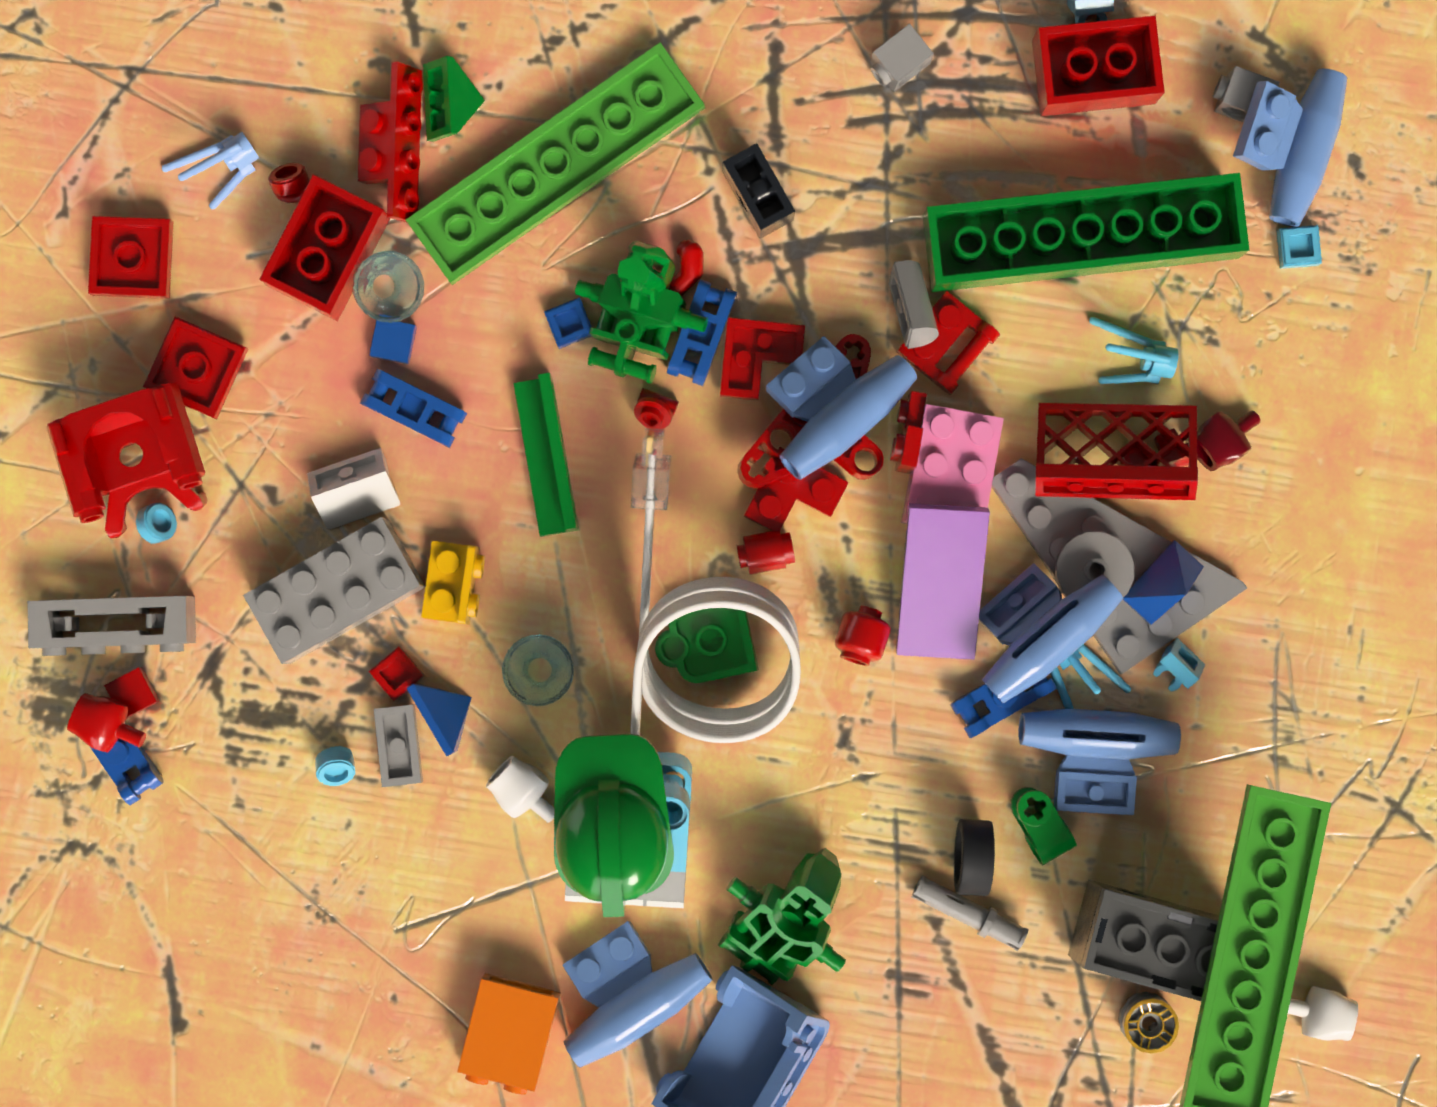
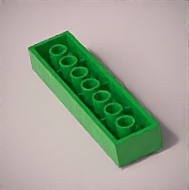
(1085, 232)

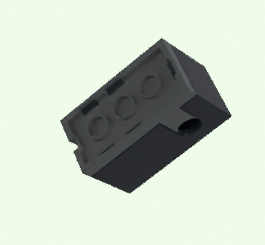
(1144, 940)

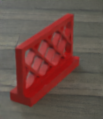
(1118, 480)

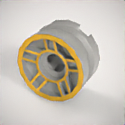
(1160, 1033)

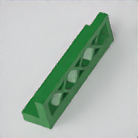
(546, 456)

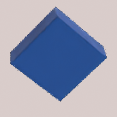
(568, 323)
(393, 341)

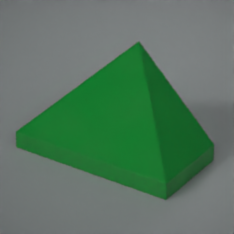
(448, 98)

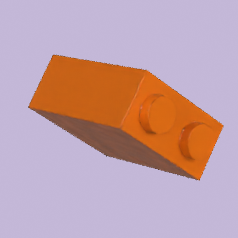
(508, 1034)

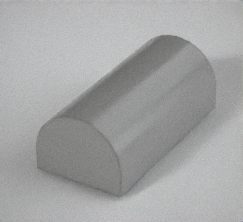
(912, 304)

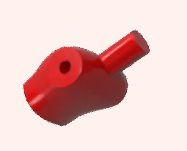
(102, 722)

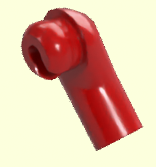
(691, 265)

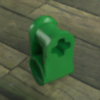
(1045, 830)

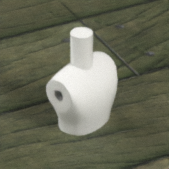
(519, 788)
(1326, 1014)

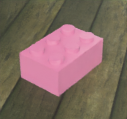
(954, 459)

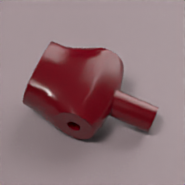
(1223, 440)

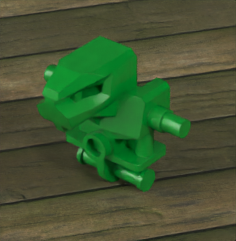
(638, 311)
(786, 924)

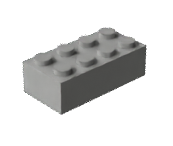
(334, 591)

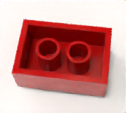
(1098, 65)
(324, 247)

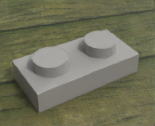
(398, 745)

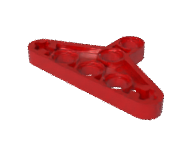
(794, 426)

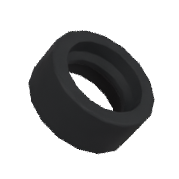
(974, 857)

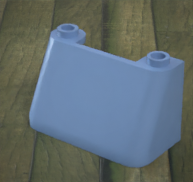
(749, 1052)

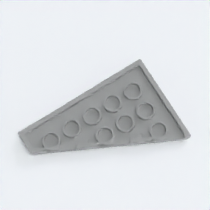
(1055, 520)

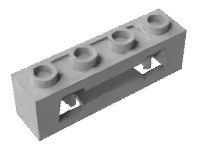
(46, 625)

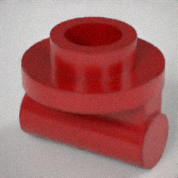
(655, 409)

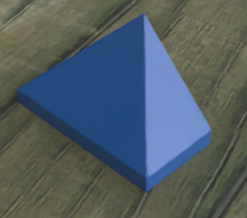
(1163, 583)
(443, 712)

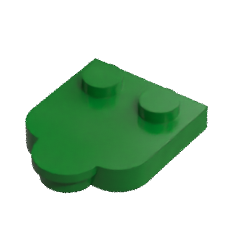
(708, 645)

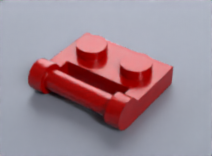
(951, 320)

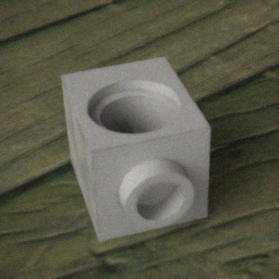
(900, 58)
(1236, 92)

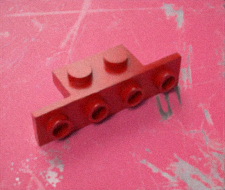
(392, 142)

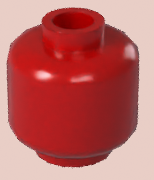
(862, 636)

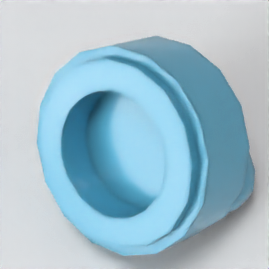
(156, 523)
(335, 766)

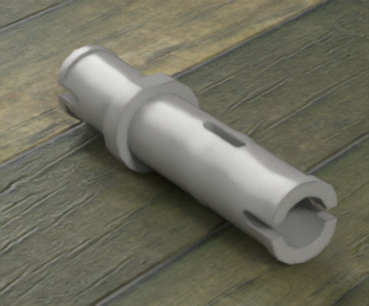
(970, 913)

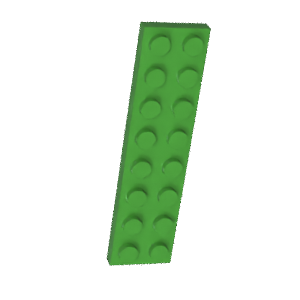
(556, 163)
(1255, 950)

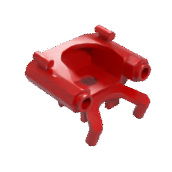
(90, 447)

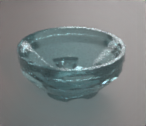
(407, 290)
(517, 676)

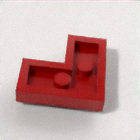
(749, 345)
(907, 444)
(775, 500)

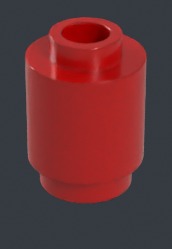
(766, 552)

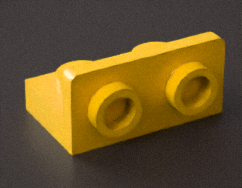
(451, 582)

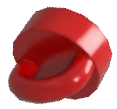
(289, 182)

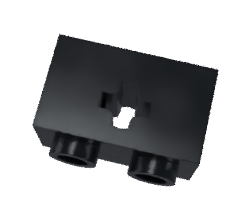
(758, 190)

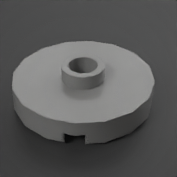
(1089, 548)

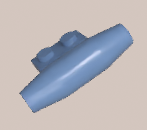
(1293, 140)
(834, 403)
(1041, 627)
(1097, 754)
(629, 995)

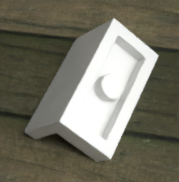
(352, 489)

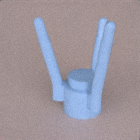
(234, 151)

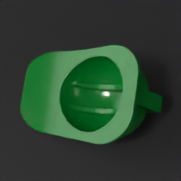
(611, 820)

